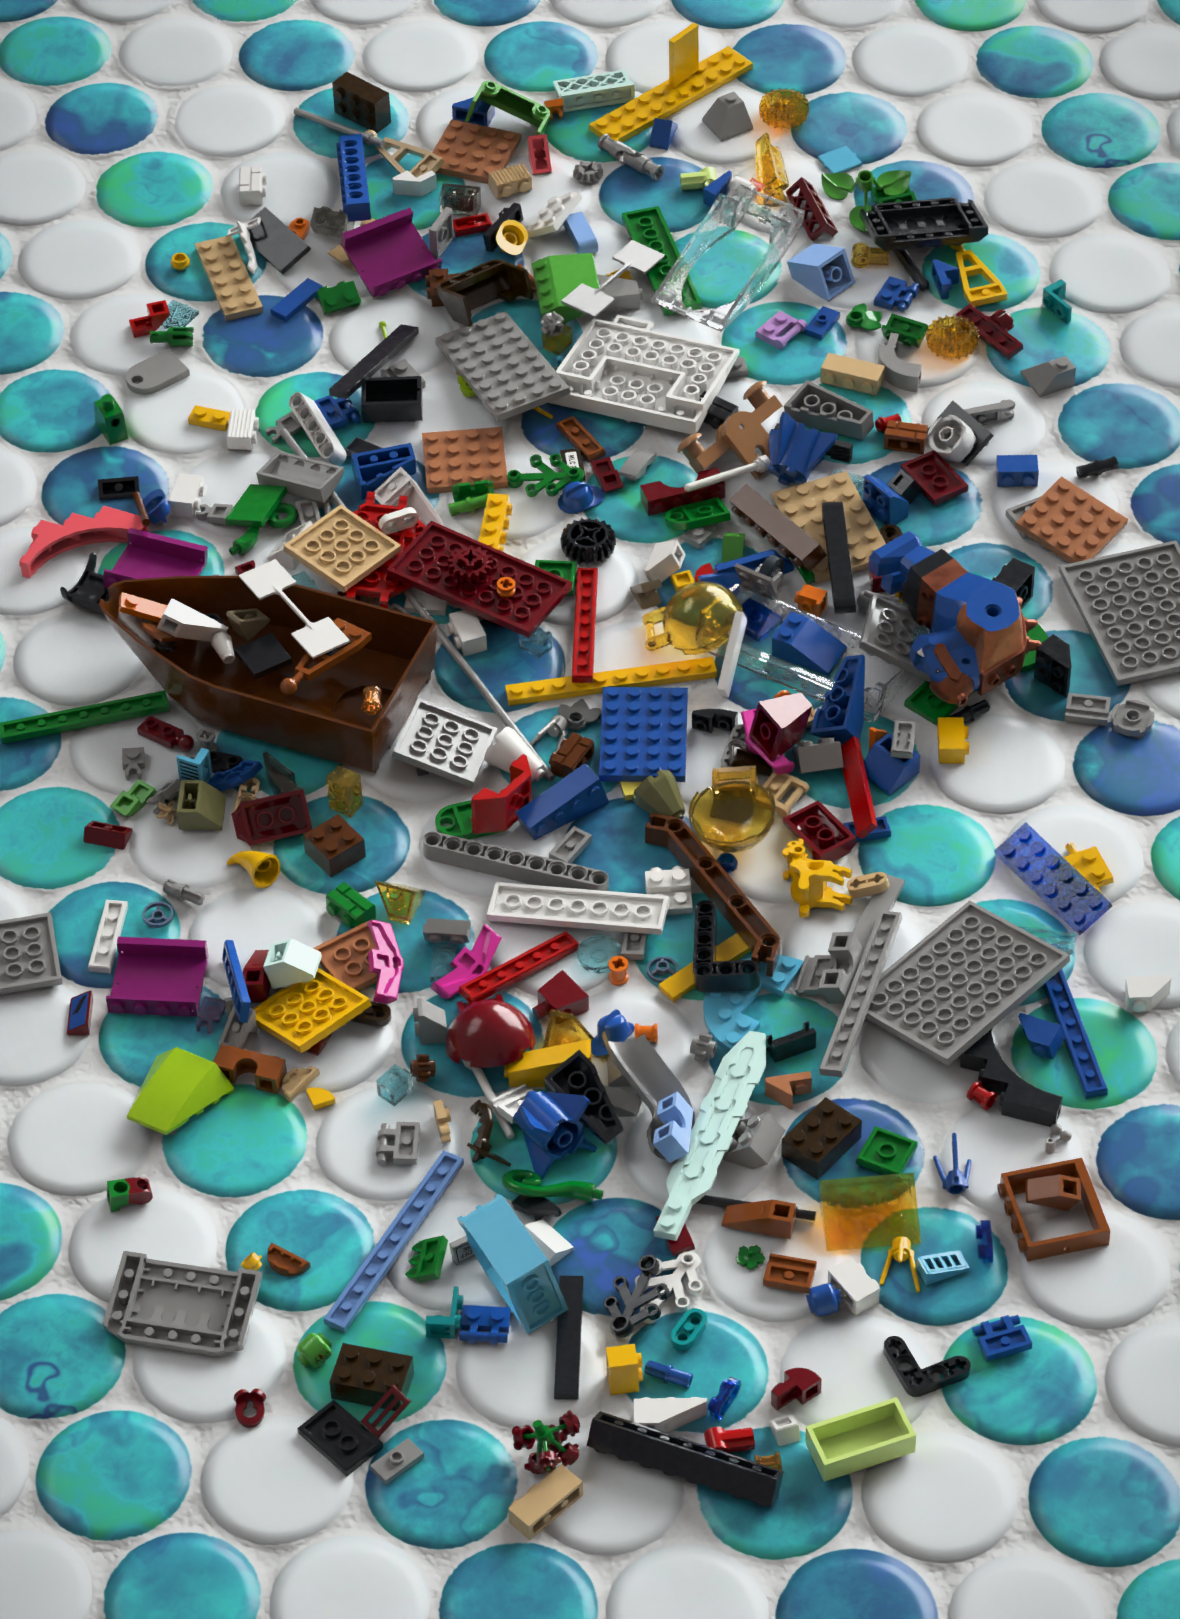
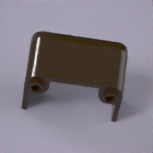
(482, 285)

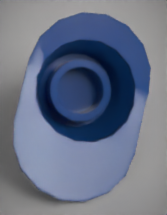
(579, 497)
(157, 506)
(616, 1030)

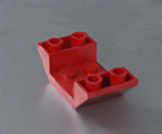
(497, 811)

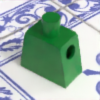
(106, 411)

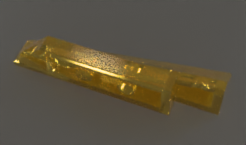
(771, 168)

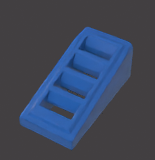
(718, 186)

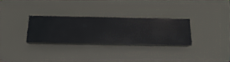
(569, 1339)

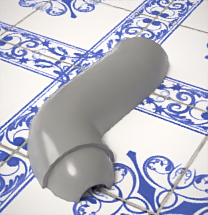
(647, 1076)

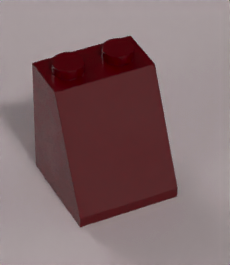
(780, 723)

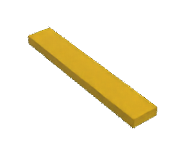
(683, 980)

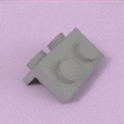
(447, 931)

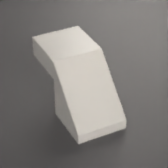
(410, 185)

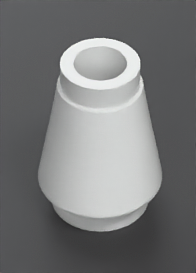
(223, 646)

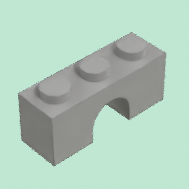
(845, 956)

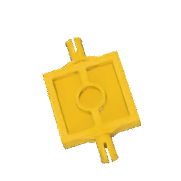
(1090, 865)

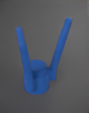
(955, 1181)

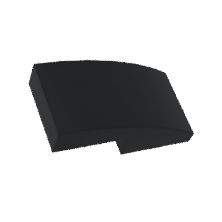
(709, 719)

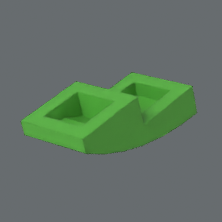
(132, 801)

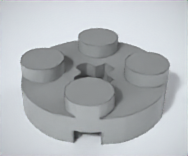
(1135, 728)

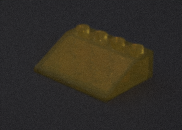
(869, 1211)

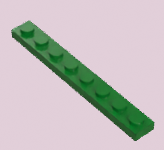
(84, 717)

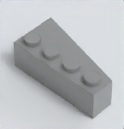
(829, 411)

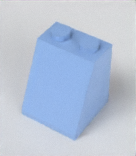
(822, 270)

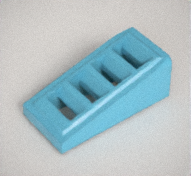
(937, 1274)

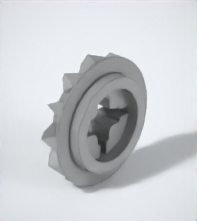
(593, 173)

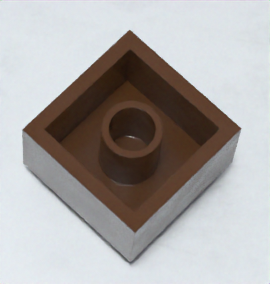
(334, 845)

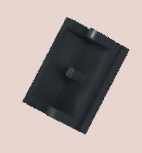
(791, 1044)

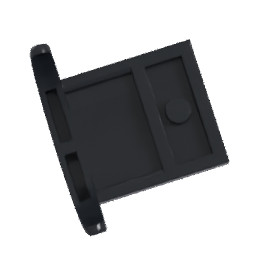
(88, 589)

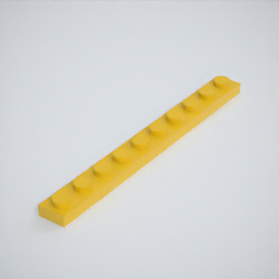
(630, 677)

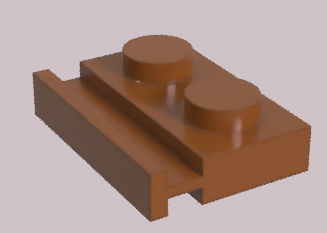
(789, 1273)

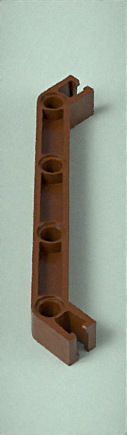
(717, 885)

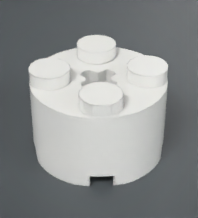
(951, 438)

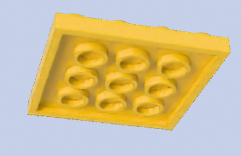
(310, 1010)

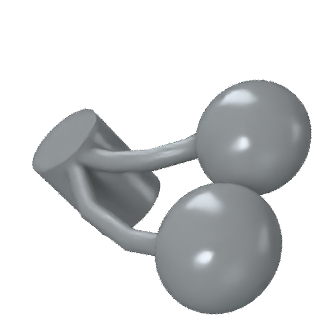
(1056, 1129)

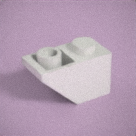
(664, 560)

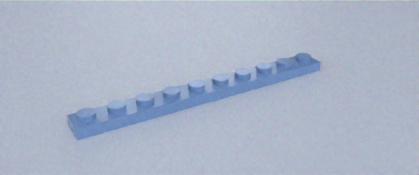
(393, 1241)

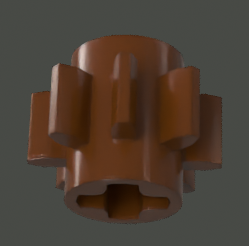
(422, 1068)

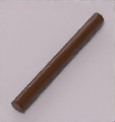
(141, 508)

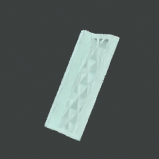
(590, 97)

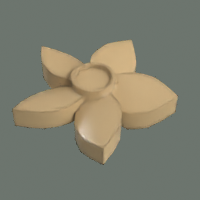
(167, 812)

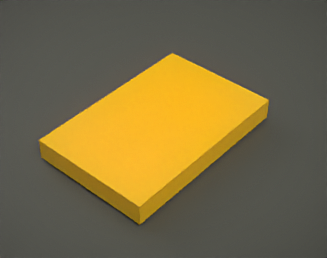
(683, 54)

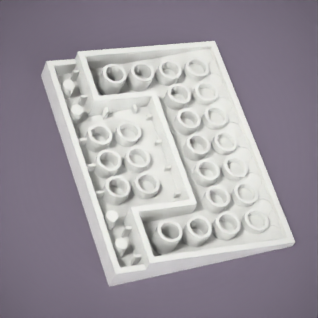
(644, 375)

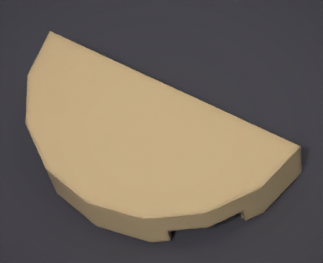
(297, 1080)

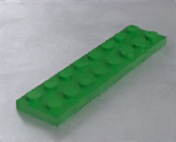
(650, 229)

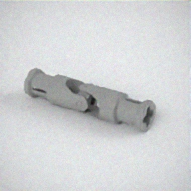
(630, 157)

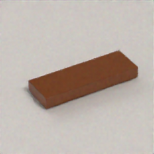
(580, 438)

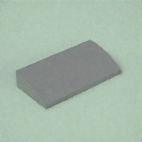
(301, 476)

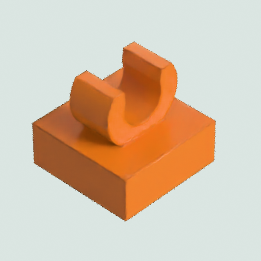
(555, 106)

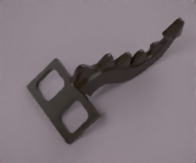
(481, 1145)

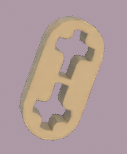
(868, 884)

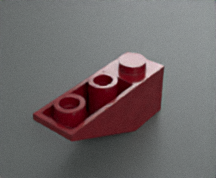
(256, 977)

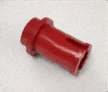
(881, 423)

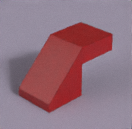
(157, 314)

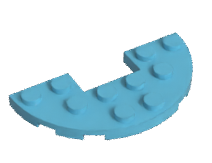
(726, 1010)

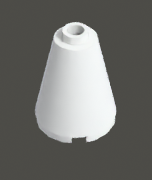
(509, 748)

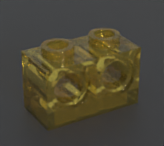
(344, 791)

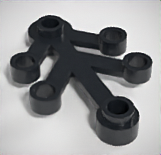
(649, 1266)

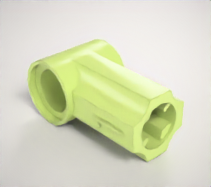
(698, 180)

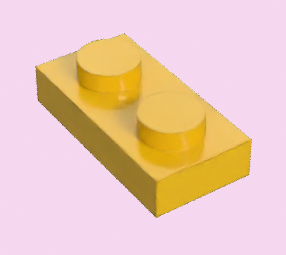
(209, 418)

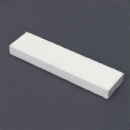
(732, 654)
(107, 935)

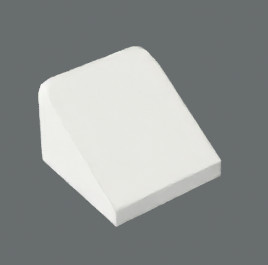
(785, 1430)

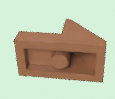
(785, 1086)

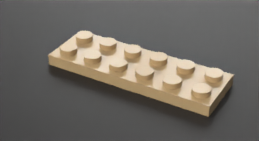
(228, 278)

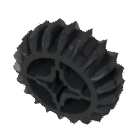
(588, 541)

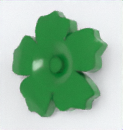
(750, 1257)

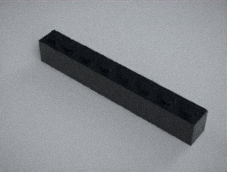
(685, 1459)

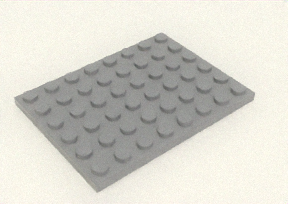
(1131, 609)
(962, 982)

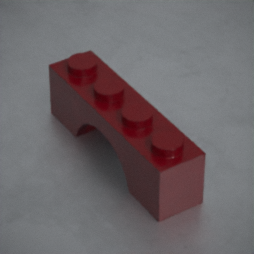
(660, 498)

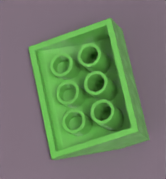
(558, 277)

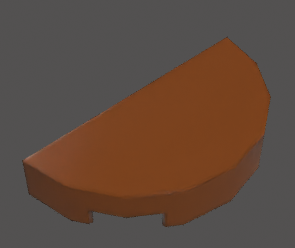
(285, 1262)

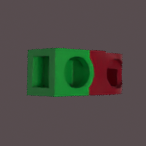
(128, 1192)

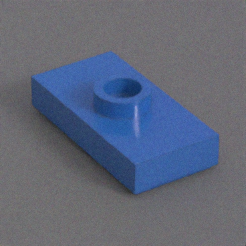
(822, 323)

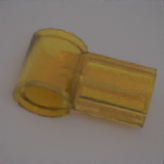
(864, 255)

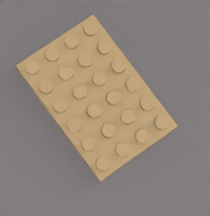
(804, 508)

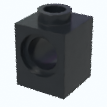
(905, 486)

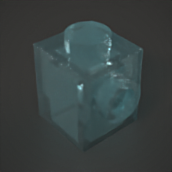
(394, 1085)

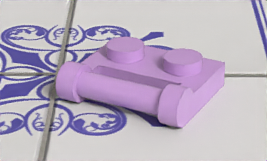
(778, 325)

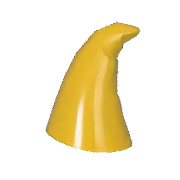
(260, 866)

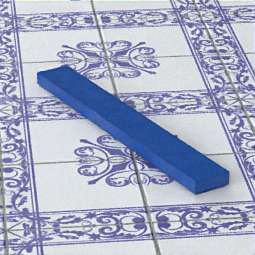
(1075, 1036)

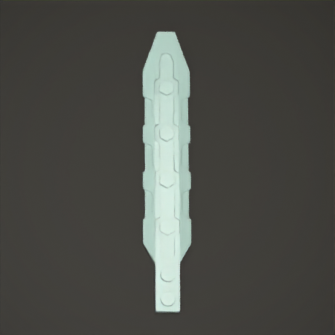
(712, 1132)

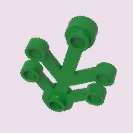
(547, 477)

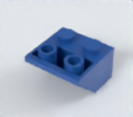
(884, 501)
(887, 771)

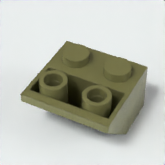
(200, 806)

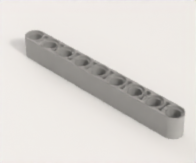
(511, 863)

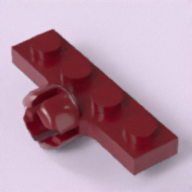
(994, 330)

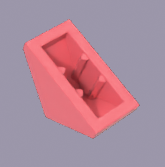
(539, 154)

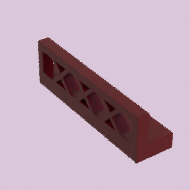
(814, 205)

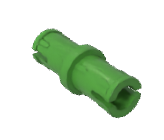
(467, 505)

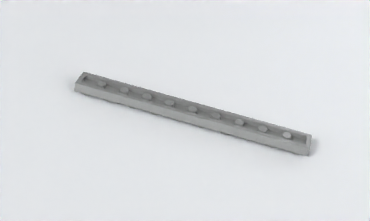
(860, 994)

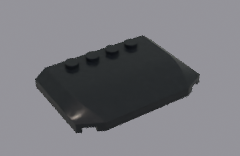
(924, 223)

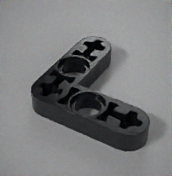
(923, 1376)

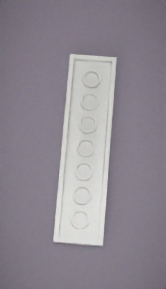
(578, 908)

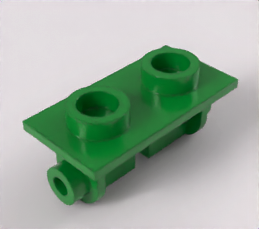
(463, 490)

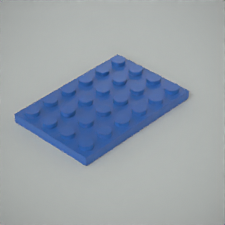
(643, 733)

